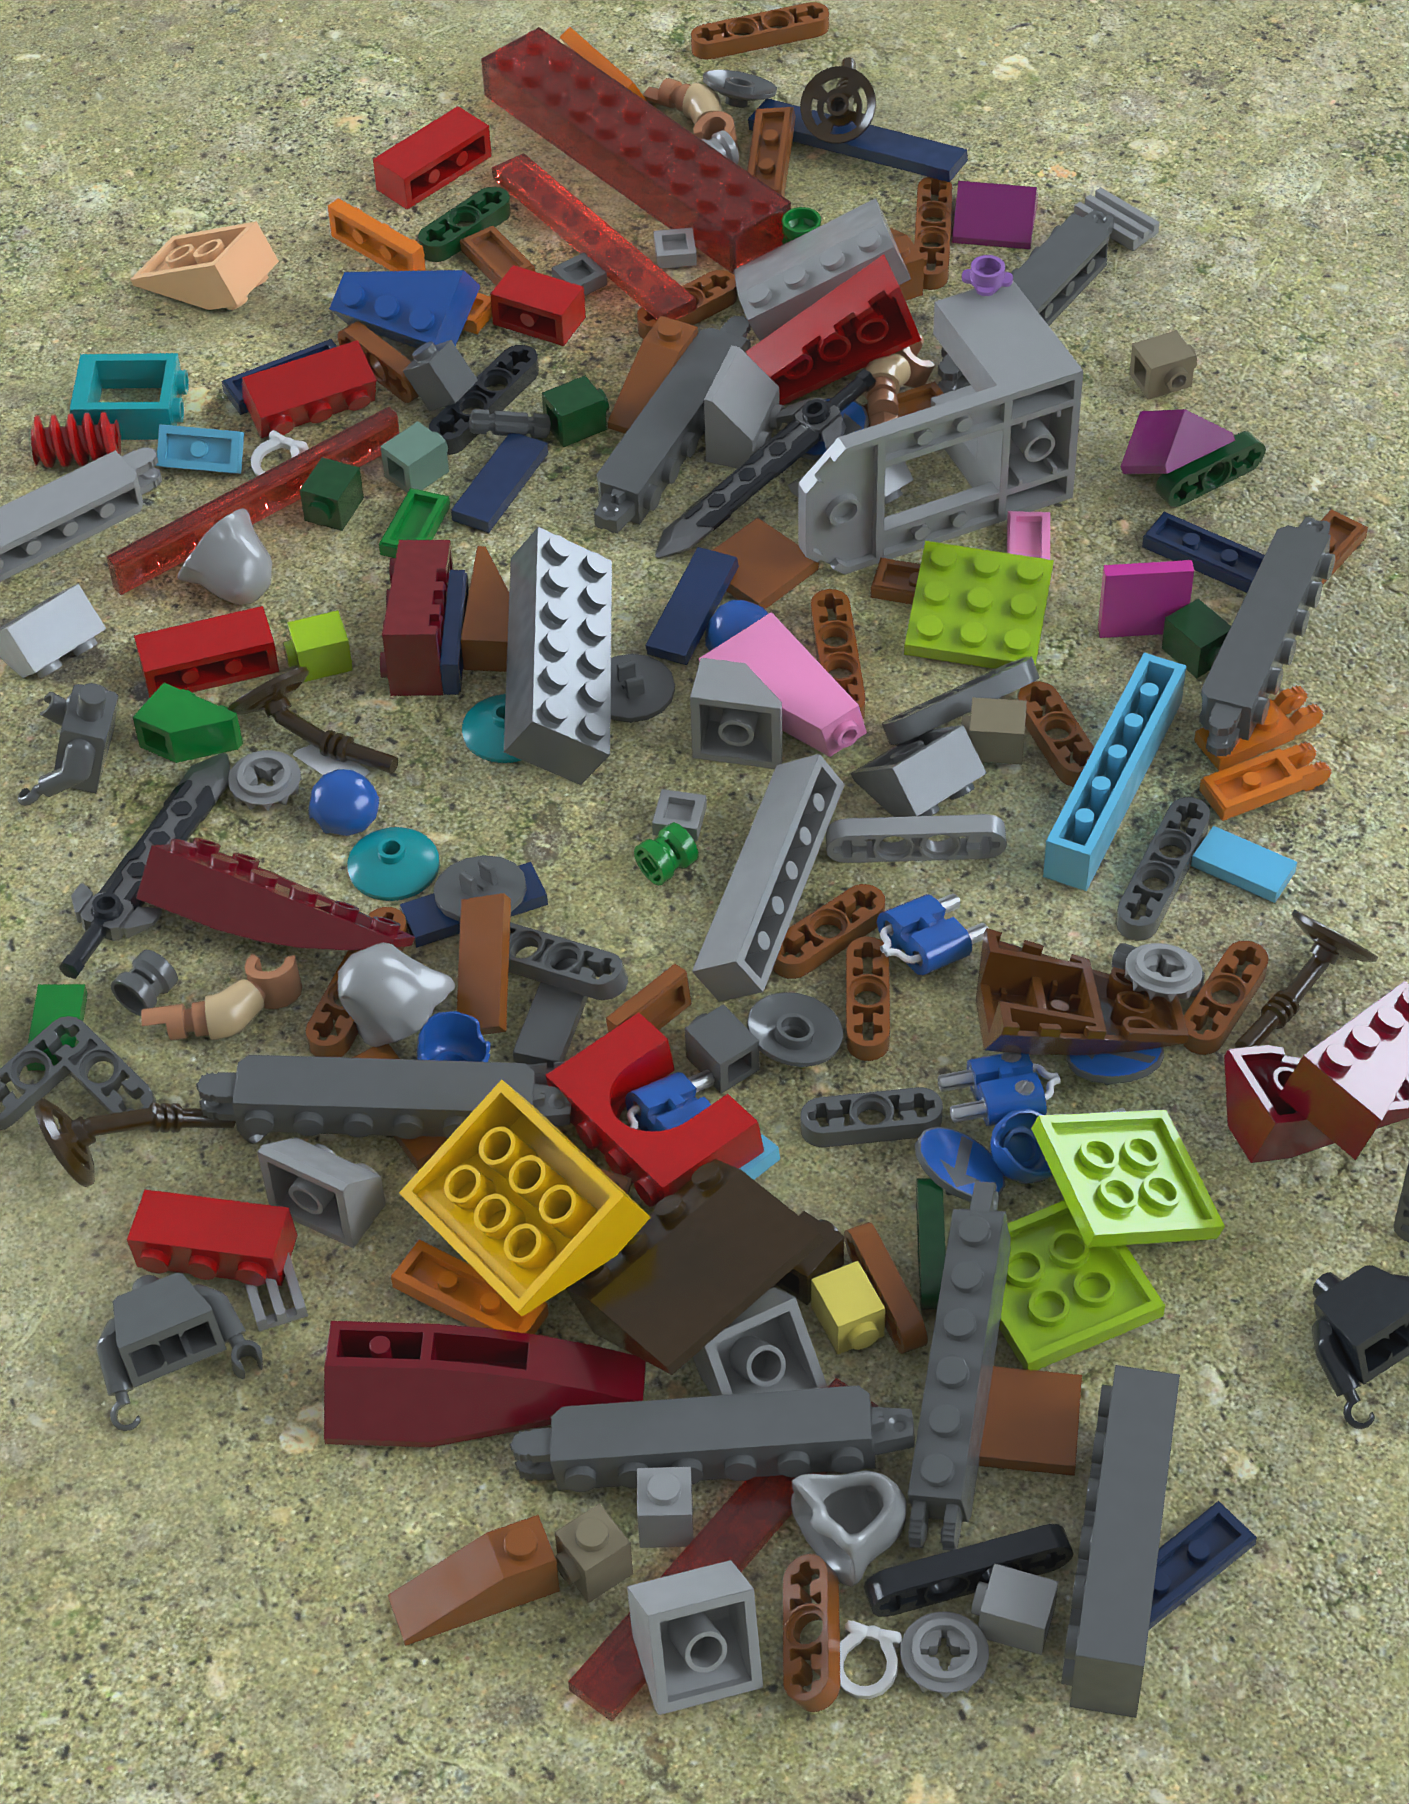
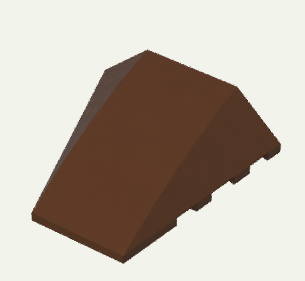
(1066, 1007)

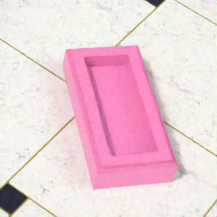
(1028, 534)

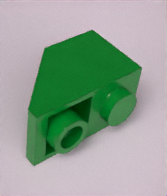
(184, 726)

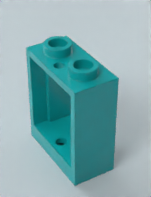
(123, 371)

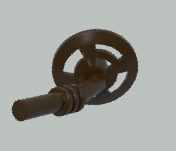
(839, 103)
(274, 700)
(1284, 1004)
(75, 1136)

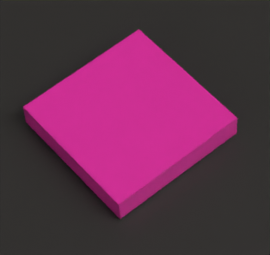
(1141, 595)

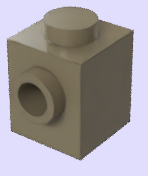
(1162, 364)
(997, 729)
(593, 1553)

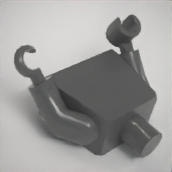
(83, 743)
(163, 1329)

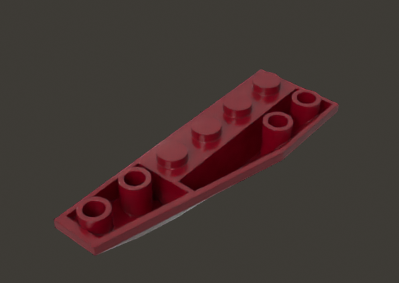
(254, 902)
(460, 1382)

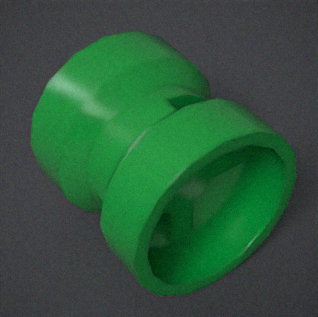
(799, 222)
(669, 851)

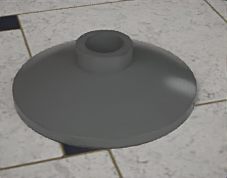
(739, 86)
(795, 1029)

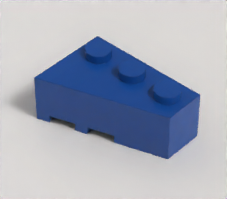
(407, 304)

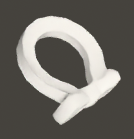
(275, 442)
(888, 1641)

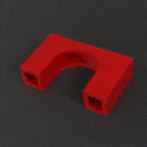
(656, 1160)

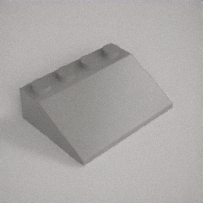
(811, 266)

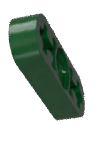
(484, 209)
(1225, 465)
(930, 1241)

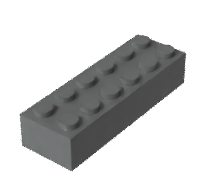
(559, 657)
(1120, 1541)

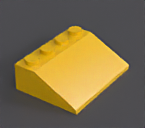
(522, 1202)

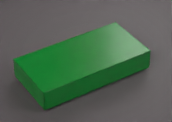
(415, 520)
(52, 1003)

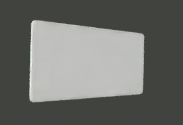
(324, 764)

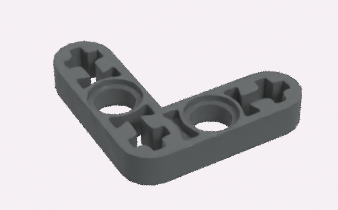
(72, 1061)

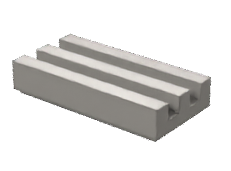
(1124, 216)
(281, 1315)

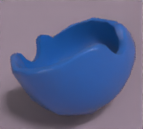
(731, 620)
(343, 802)
(452, 1038)
(1017, 1150)

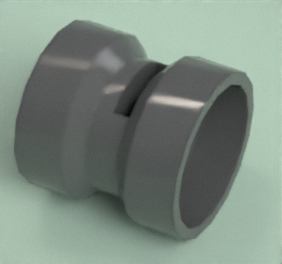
(144, 982)

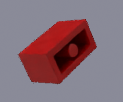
(538, 305)

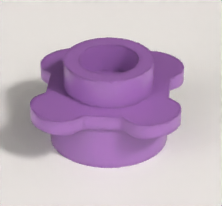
(987, 275)

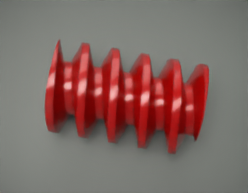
(73, 440)

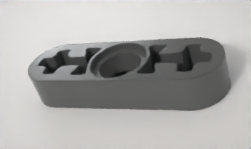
(857, 1132)

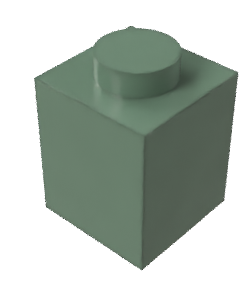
(415, 458)

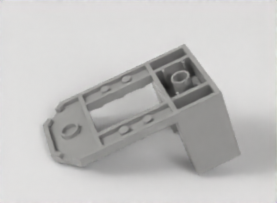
(1005, 433)

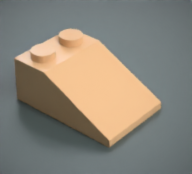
(210, 266)

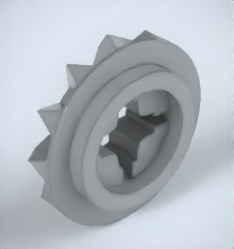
(270, 766)
(1179, 966)
(963, 1639)

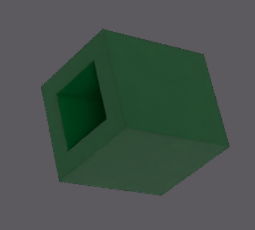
(575, 410)
(331, 494)
(1194, 637)

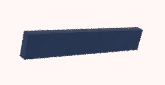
(882, 146)

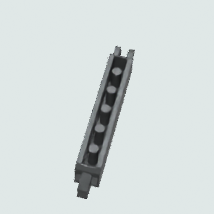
(1053, 275)
(664, 430)
(1265, 634)
(365, 1095)
(960, 1369)
(714, 1436)

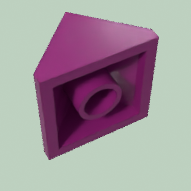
(995, 214)
(1170, 440)

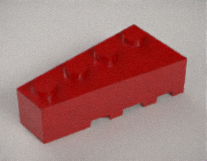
(838, 333)

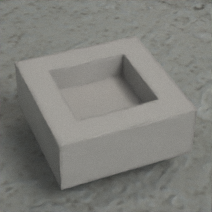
(675, 248)
(681, 808)

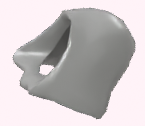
(230, 561)
(389, 993)
(848, 1518)

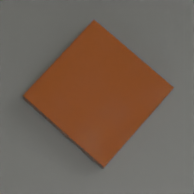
(767, 564)
(1032, 1421)

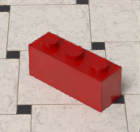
(432, 157)
(309, 389)
(208, 652)
(211, 1237)

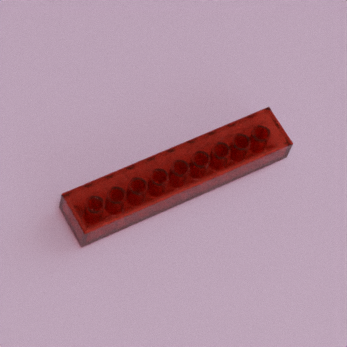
(635, 148)

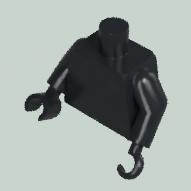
(1360, 1329)

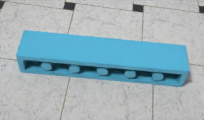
(1114, 772)

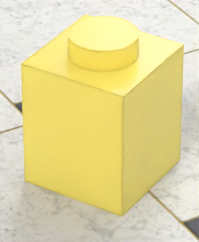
(848, 1308)

